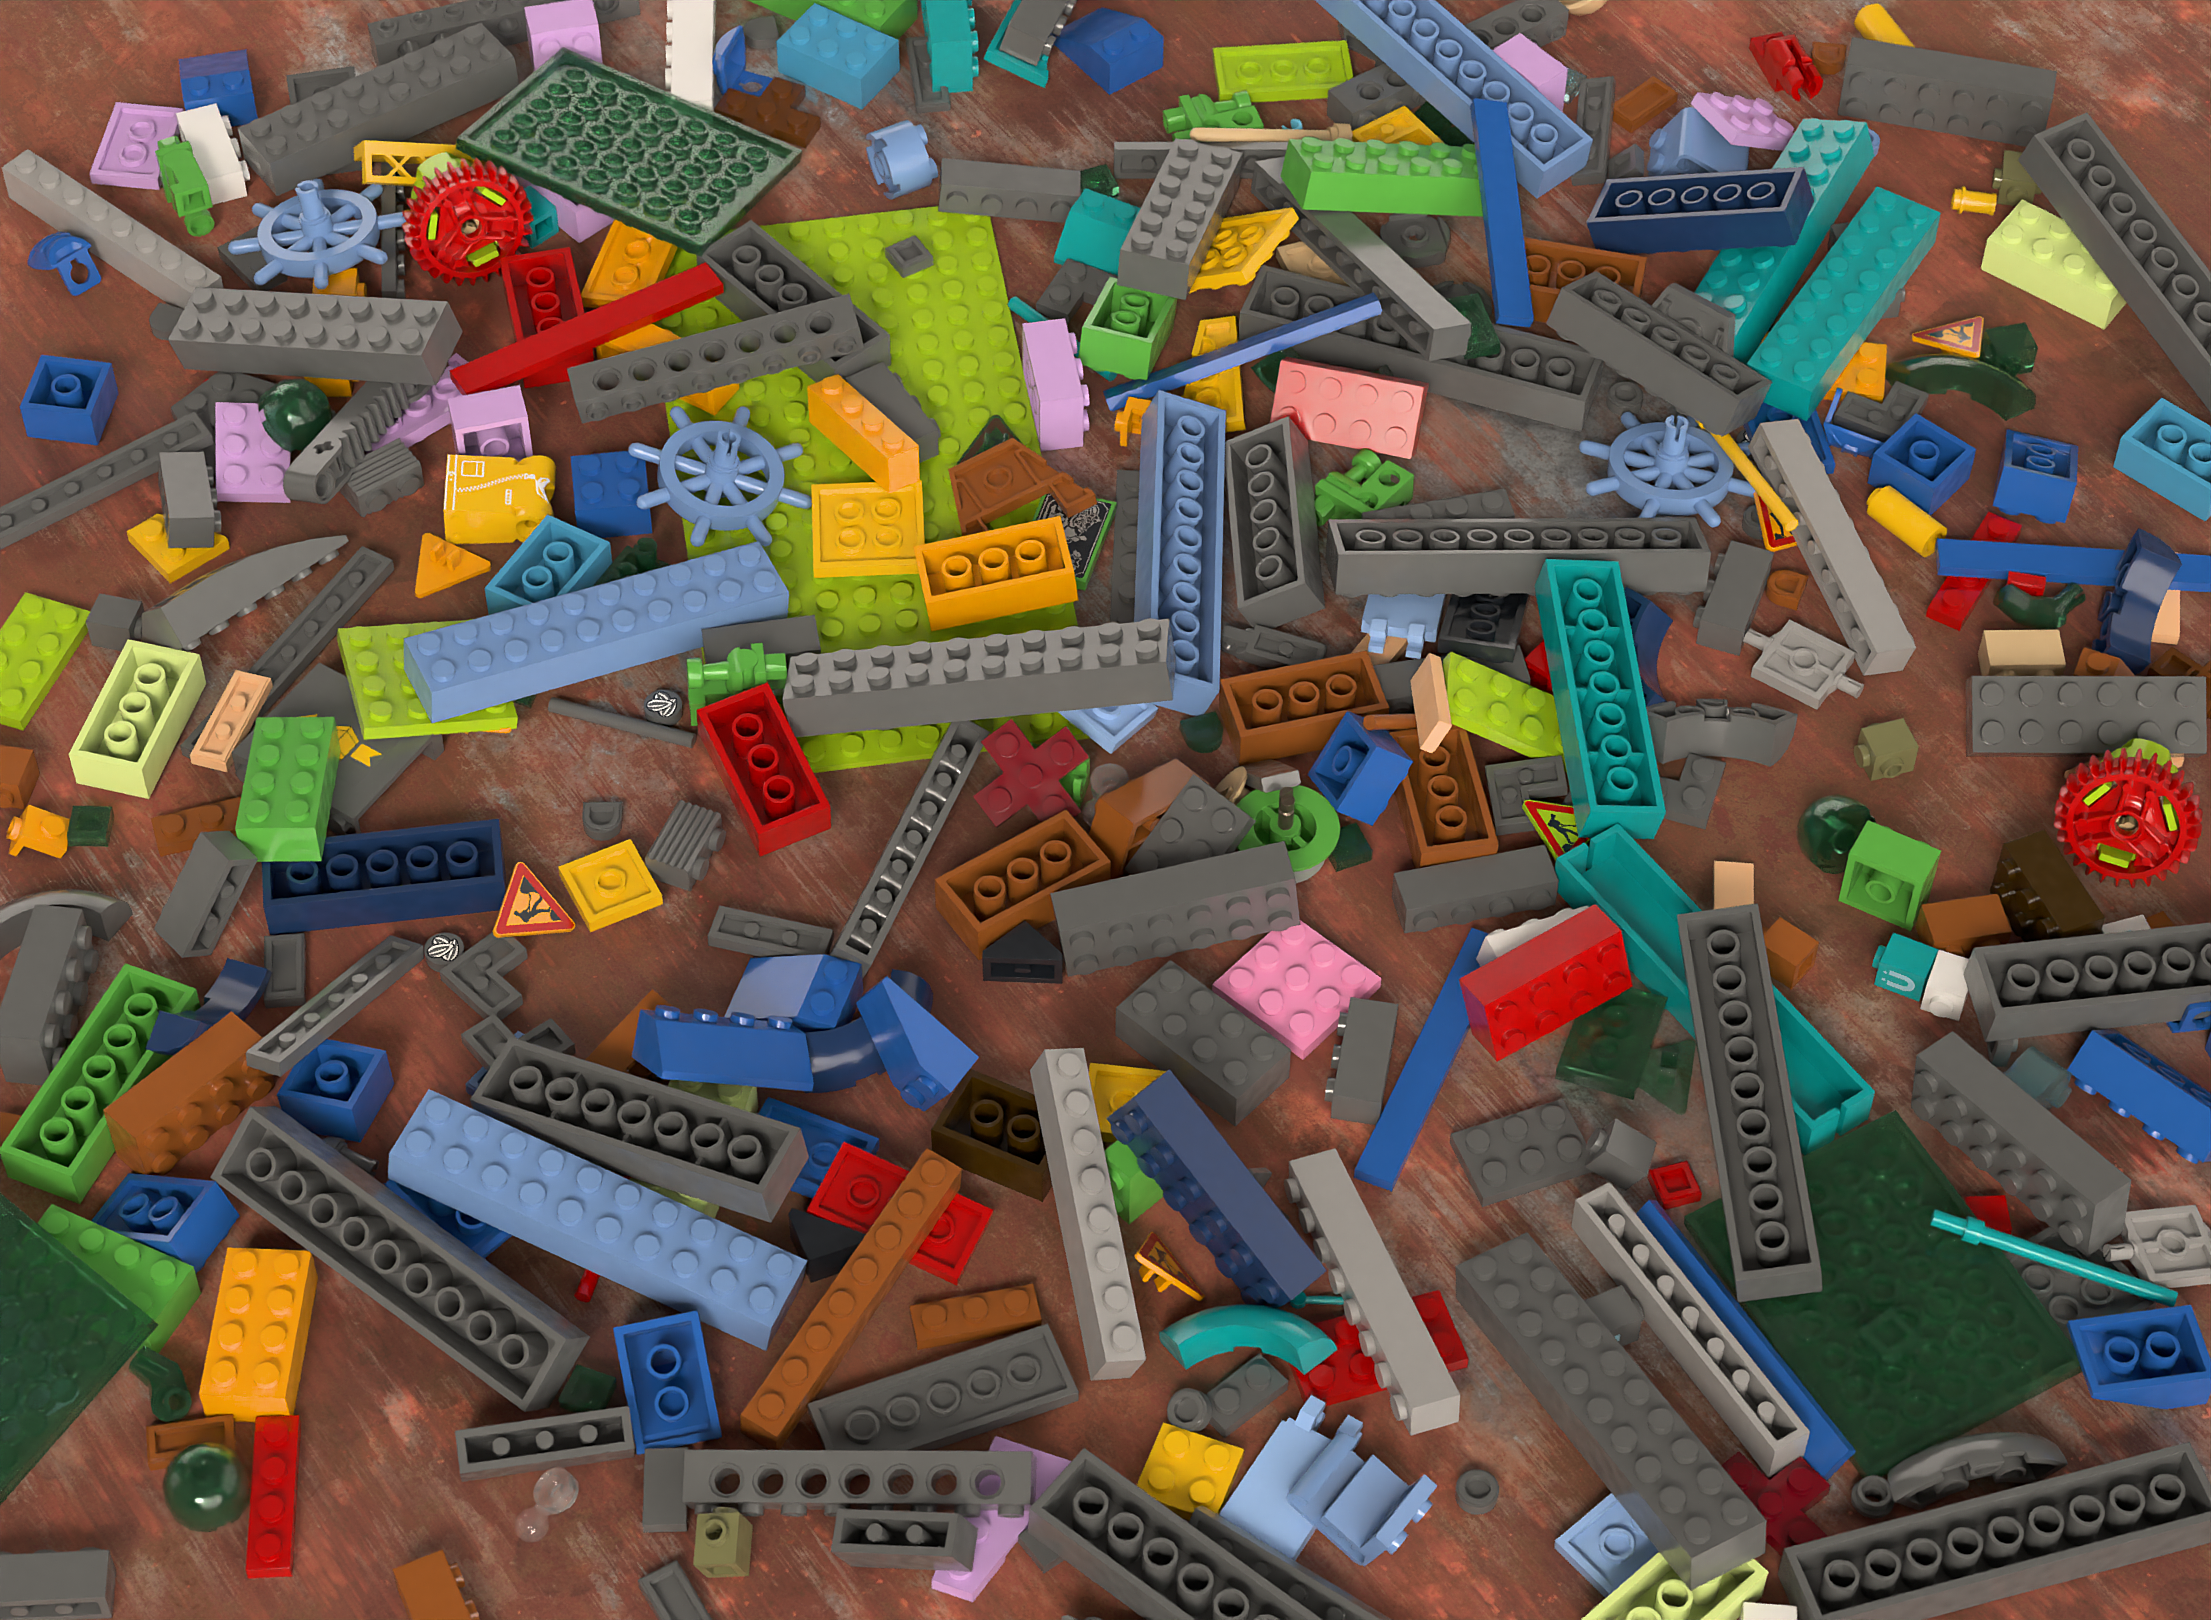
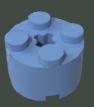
(901, 158)

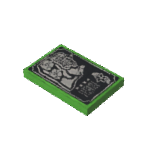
(1083, 533)

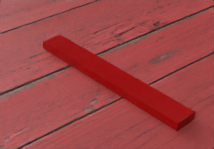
(587, 331)

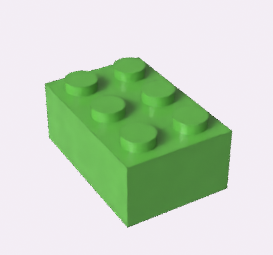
(1126, 330)

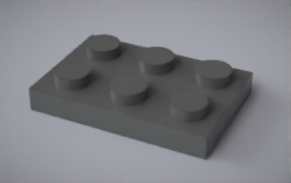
(1192, 829)
(1521, 1152)

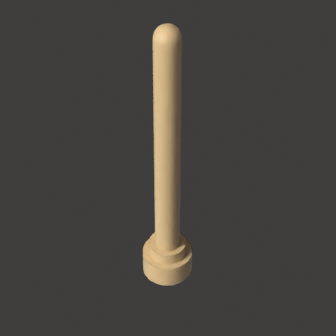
(1338, 130)

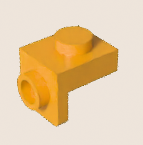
(1130, 419)
(38, 831)

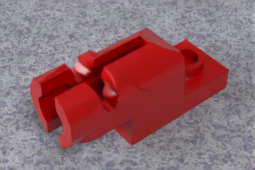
(1786, 64)

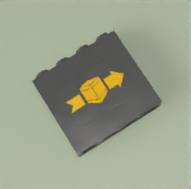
(364, 766)

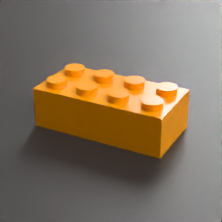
(996, 573)
(259, 1333)

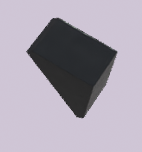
(1023, 957)
(822, 1244)

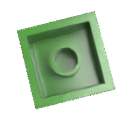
(1889, 875)

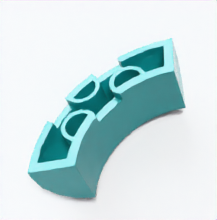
(1248, 1325)

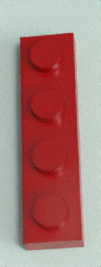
(1961, 594)
(273, 1497)

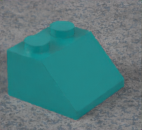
(1096, 231)

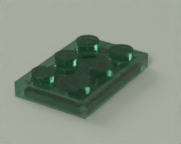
(1613, 1043)

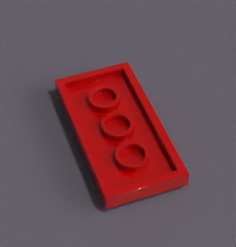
(862, 1186)
(1351, 1374)

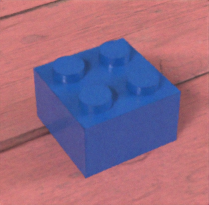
(69, 400)
(1922, 463)
(608, 492)
(1359, 769)
(337, 1089)

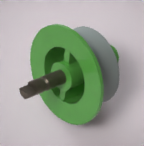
(1297, 817)

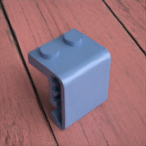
(1693, 147)
(1359, 1502)

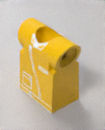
(496, 497)

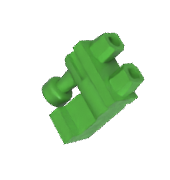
(1205, 113)
(185, 185)
(1344, 498)
(739, 673)

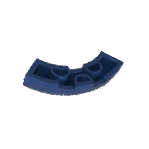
(2133, 607)
(1648, 630)
(235, 990)
(848, 1052)

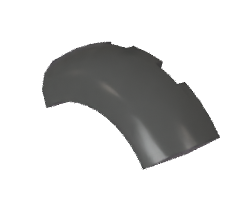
(1717, 730)
(101, 912)
(1950, 1464)

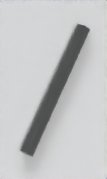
(622, 722)

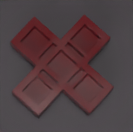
(1030, 774)
(1782, 1499)

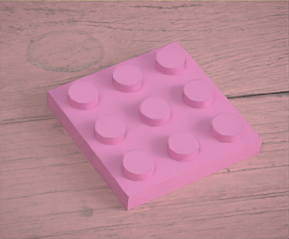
(1296, 986)

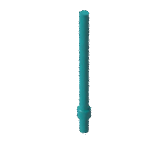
(1975, 1231)

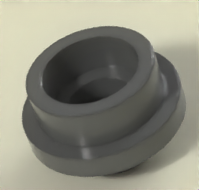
(1875, 1487)

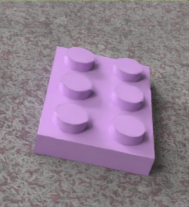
(1744, 120)
(130, 144)
(246, 458)

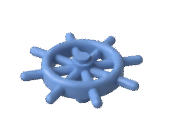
(322, 228)
(1668, 468)
(720, 475)

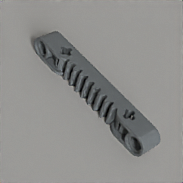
(327, 460)

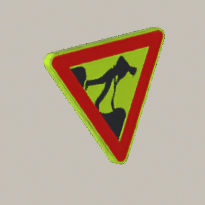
(1554, 825)

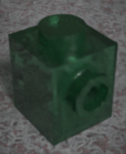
(2010, 348)

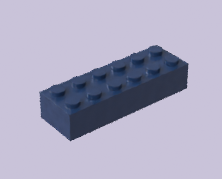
(1701, 211)
(388, 878)
(1215, 1193)

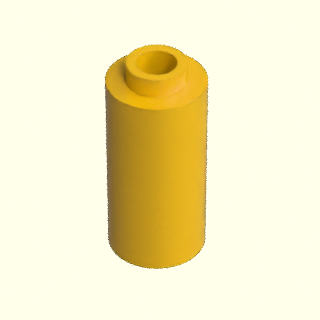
(1877, 25)
(1905, 520)

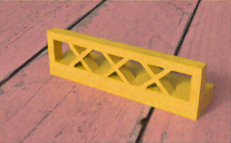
(396, 155)

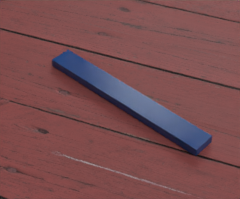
(1501, 213)
(1245, 350)
(2055, 563)
(1421, 1076)
(1826, 1445)

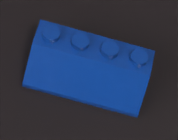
(723, 1048)
(2148, 1090)

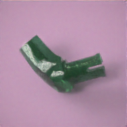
(2038, 611)
(166, 1384)

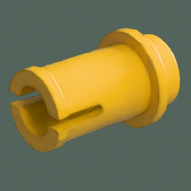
(1973, 201)

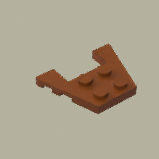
(1007, 480)

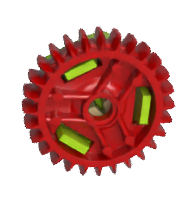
(465, 218)
(2129, 814)

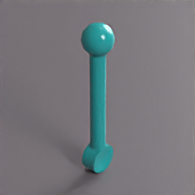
(1301, 1300)

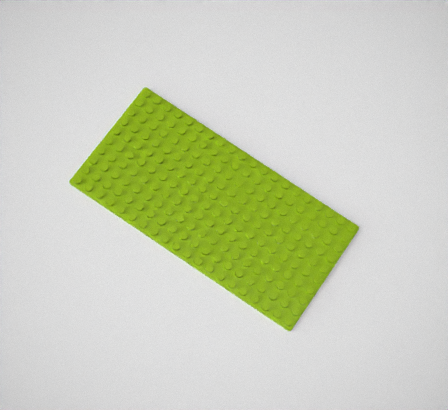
(963, 364)

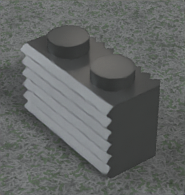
(383, 478)
(685, 845)

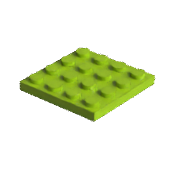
(385, 695)

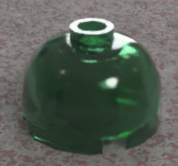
(294, 413)
(1830, 830)
(206, 1486)

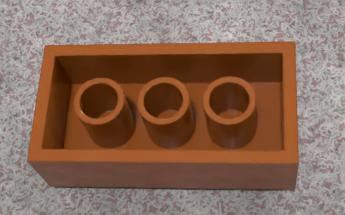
(1559, 264)
(1297, 705)
(1443, 801)
(1015, 881)
(187, 1098)

